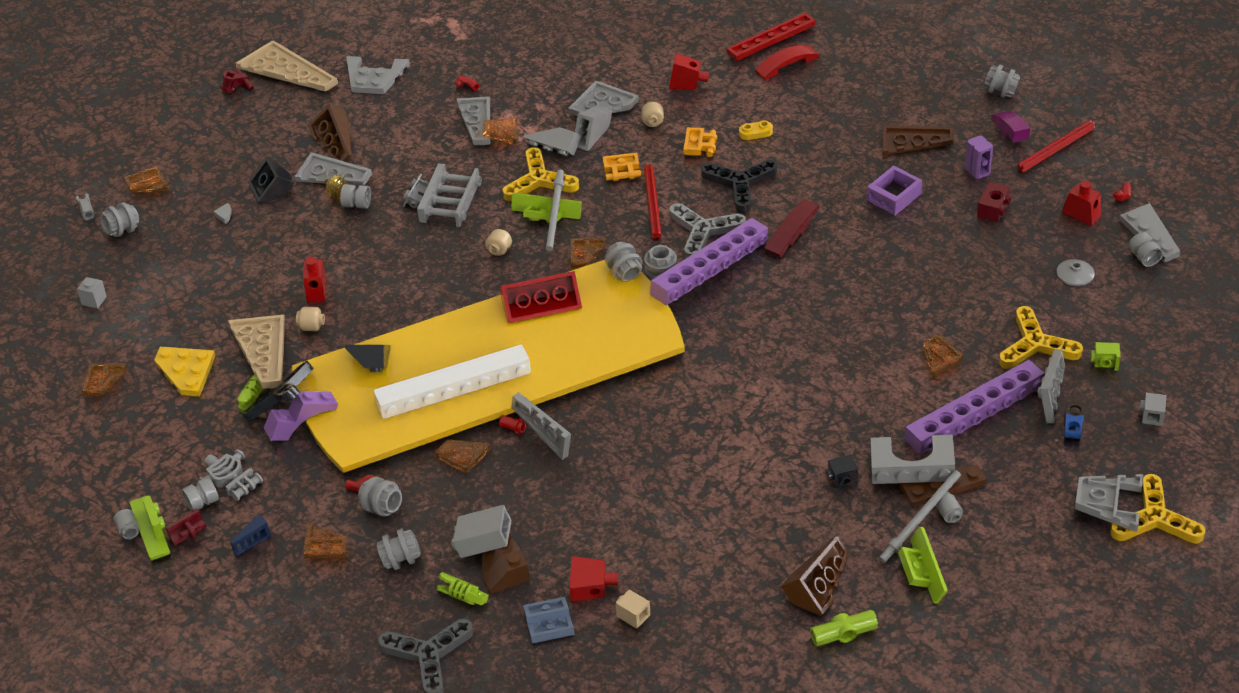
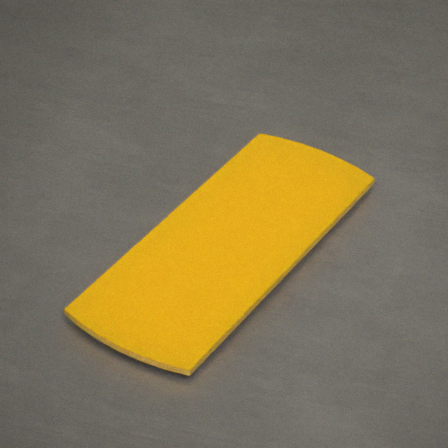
(567, 351)

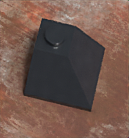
(270, 181)
(370, 356)

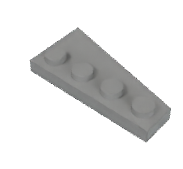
(474, 113)
(321, 168)
(1146, 220)
(1051, 385)
(546, 428)

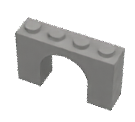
(934, 468)

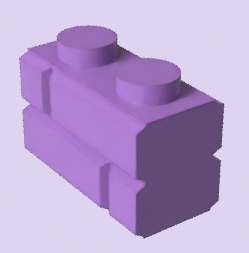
(978, 157)

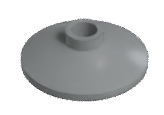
(1075, 272)

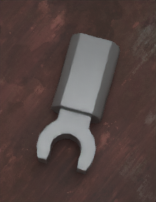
(85, 207)

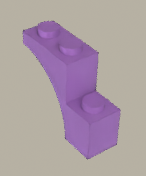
(306, 404)

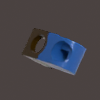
(1073, 420)

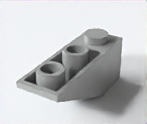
(557, 138)

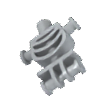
(229, 474)

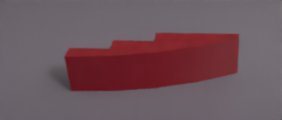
(791, 228)

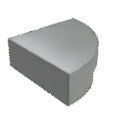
(223, 213)

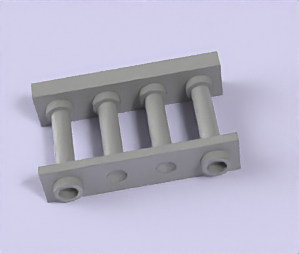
(437, 186)

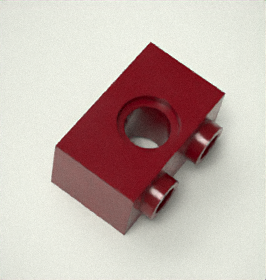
(994, 201)

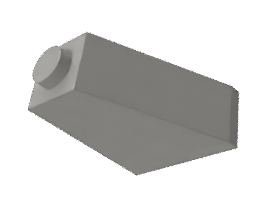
(592, 125)

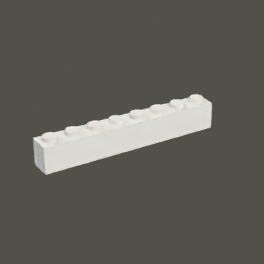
(452, 381)

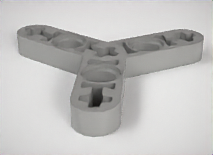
(681, 213)

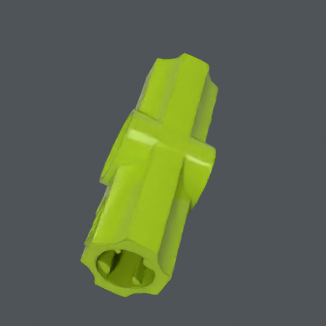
(844, 627)

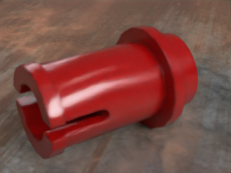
(516, 425)

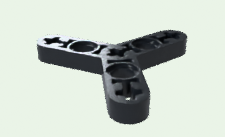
(740, 180)
(283, 393)

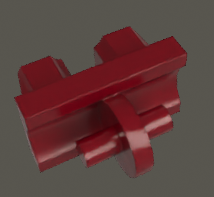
(185, 527)

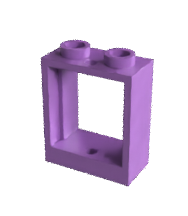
(894, 204)

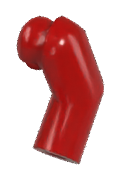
(468, 81)
(1123, 194)
(355, 485)

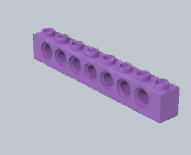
(708, 261)
(975, 406)

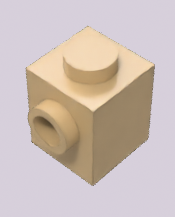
(632, 608)

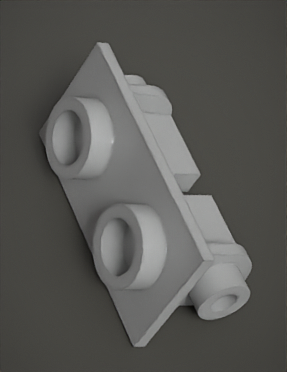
(416, 193)

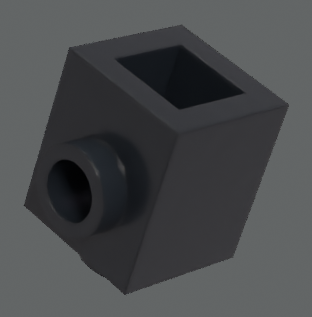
(842, 471)

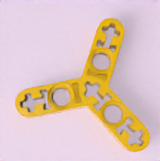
(571, 183)
(1041, 343)
(1164, 519)

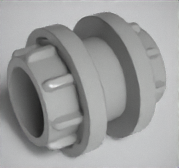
(1001, 81)
(117, 219)
(659, 260)
(623, 261)
(380, 496)
(398, 549)

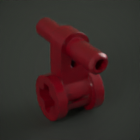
(235, 78)

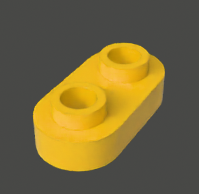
(755, 130)

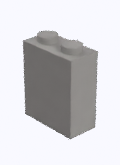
(481, 531)

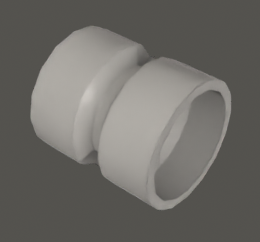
(354, 196)
(1145, 249)
(201, 493)

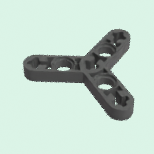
(433, 645)

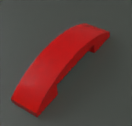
(783, 58)

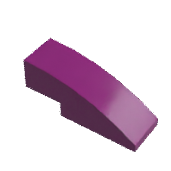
(1012, 126)

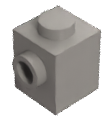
(91, 292)
(1153, 409)

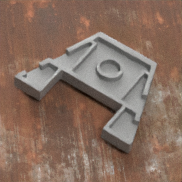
(373, 79)
(1100, 498)

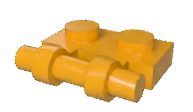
(694, 142)
(621, 162)

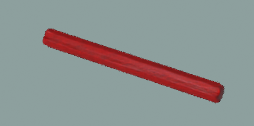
(1056, 146)
(652, 201)

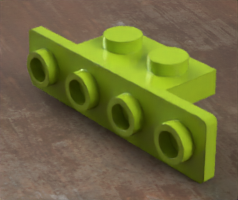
(540, 207)
(150, 526)
(922, 566)

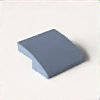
(548, 620)

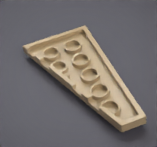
(281, 63)
(263, 346)

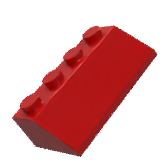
(540, 297)

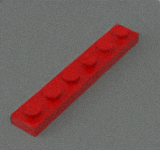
(771, 36)

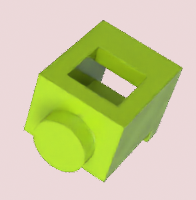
(1106, 355)

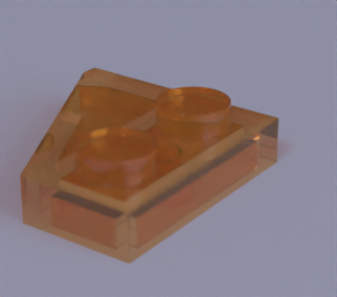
(501, 129)
(147, 180)
(586, 250)
(941, 354)
(102, 377)
(462, 454)
(324, 543)

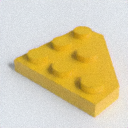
(185, 368)

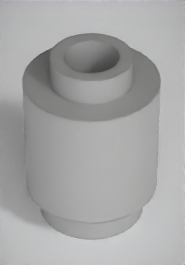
(949, 508)
(126, 524)

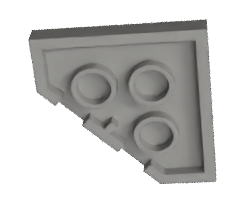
(604, 96)

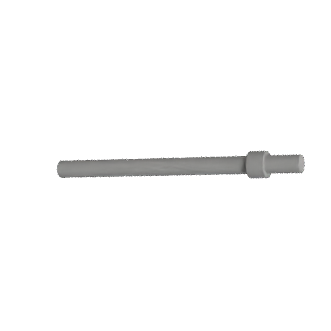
(558, 185)
(896, 543)

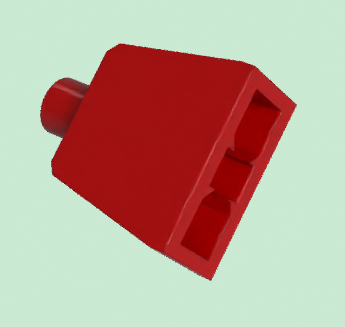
(686, 73)
(1083, 203)
(314, 271)
(589, 579)

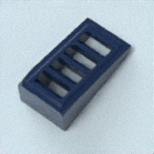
(250, 535)

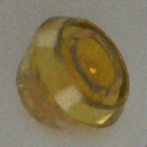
(335, 185)

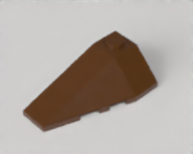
(332, 132)
(504, 567)
(816, 579)

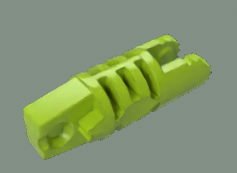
(249, 394)
(461, 590)

